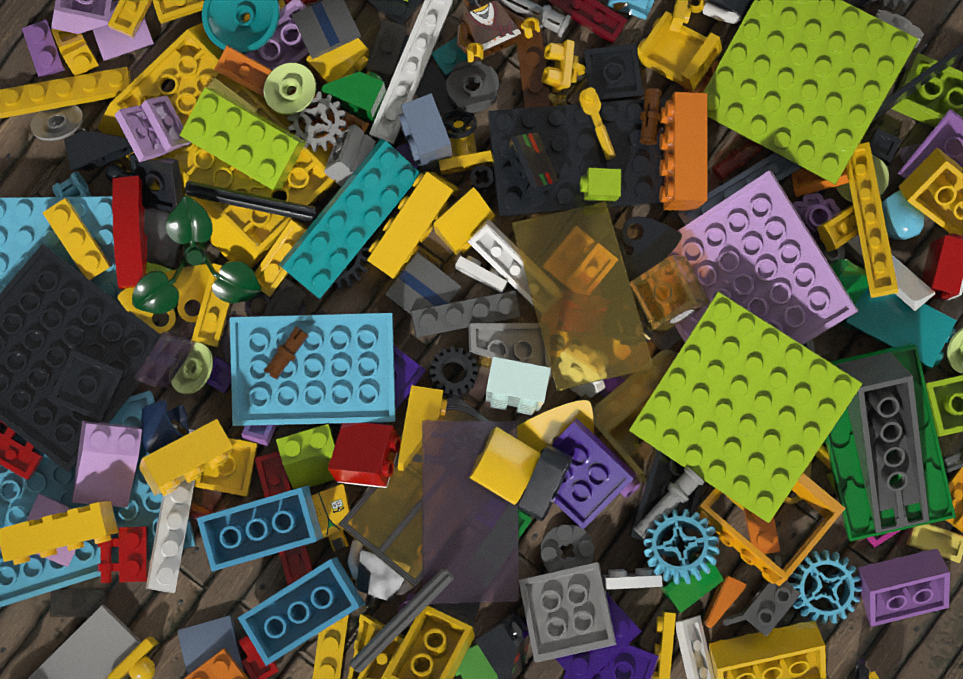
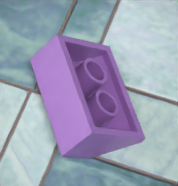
(905, 587)

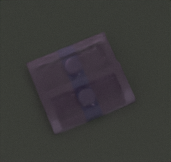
(165, 359)

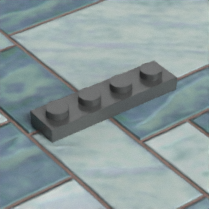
(462, 313)

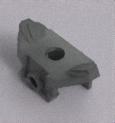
(766, 605)

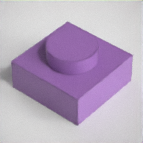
(258, 433)

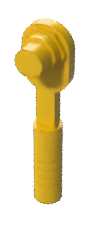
(591, 106)

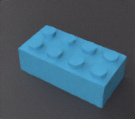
(260, 528)
(301, 610)

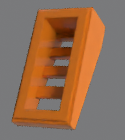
(722, 599)

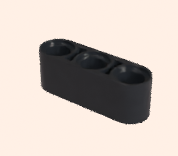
(545, 482)

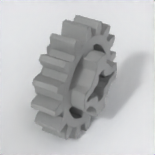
(311, 131)

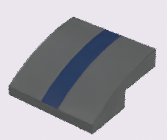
(326, 26)
(421, 286)

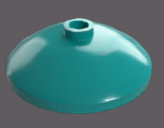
(226, 26)

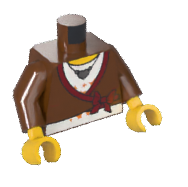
(491, 29)

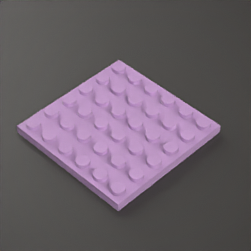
(765, 261)

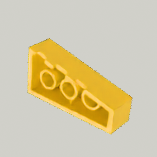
(412, 223)
(58, 531)

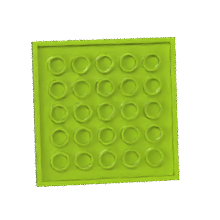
(807, 79)
(745, 406)

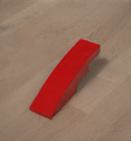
(128, 231)

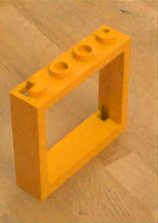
(811, 494)

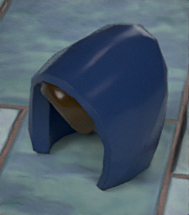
(162, 426)

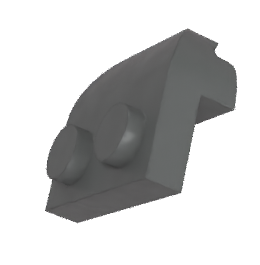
(160, 246)

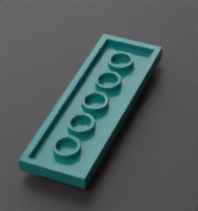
(350, 218)

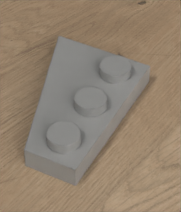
(509, 341)

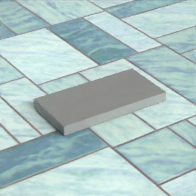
(91, 650)

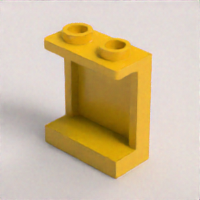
(679, 55)

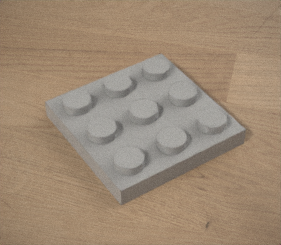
(567, 612)

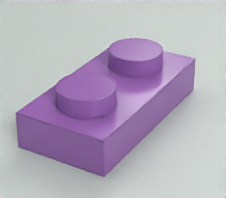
(43, 49)

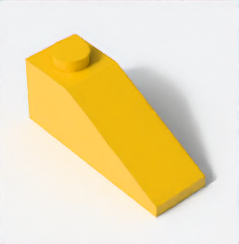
(422, 405)

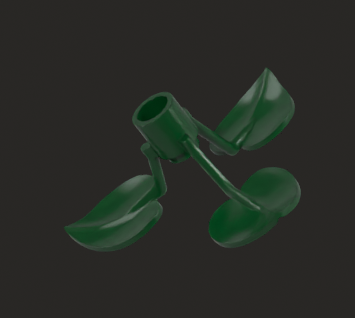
(193, 226)

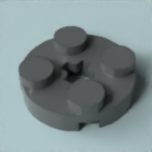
(469, 100)
(564, 536)

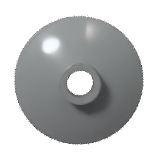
(56, 123)

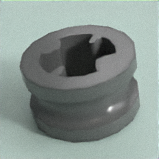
(952, 462)

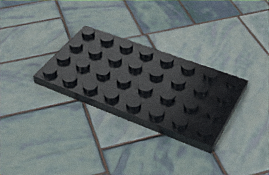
(575, 149)

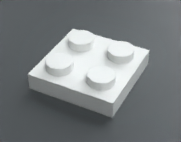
(640, 579)

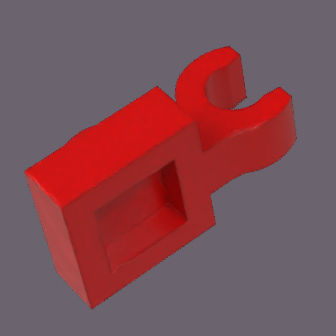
(253, 663)

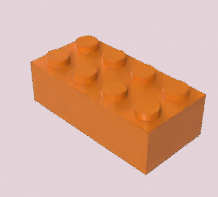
(684, 151)

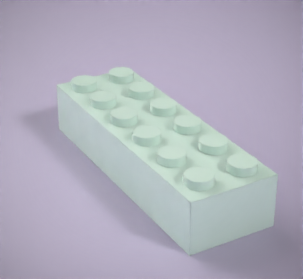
(517, 385)

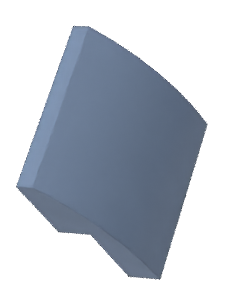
(206, 639)

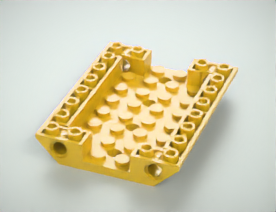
(237, 231)

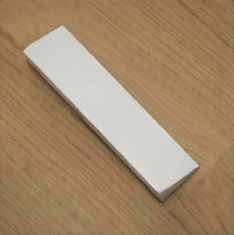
(501, 255)
(911, 288)

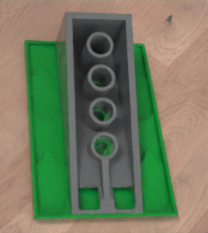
(888, 448)

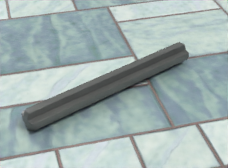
(402, 620)

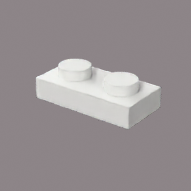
(471, 267)

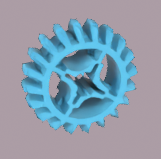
(668, 548)
(835, 580)

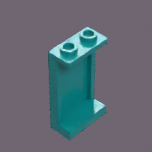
(897, 324)

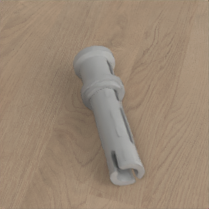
(543, 17)
(676, 494)

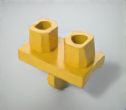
(565, 68)

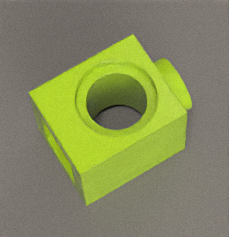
(601, 184)

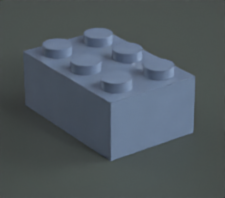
(425, 132)

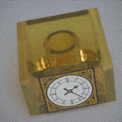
(669, 292)

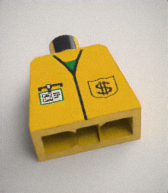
(331, 508)

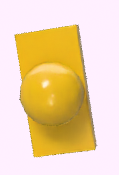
(136, 663)

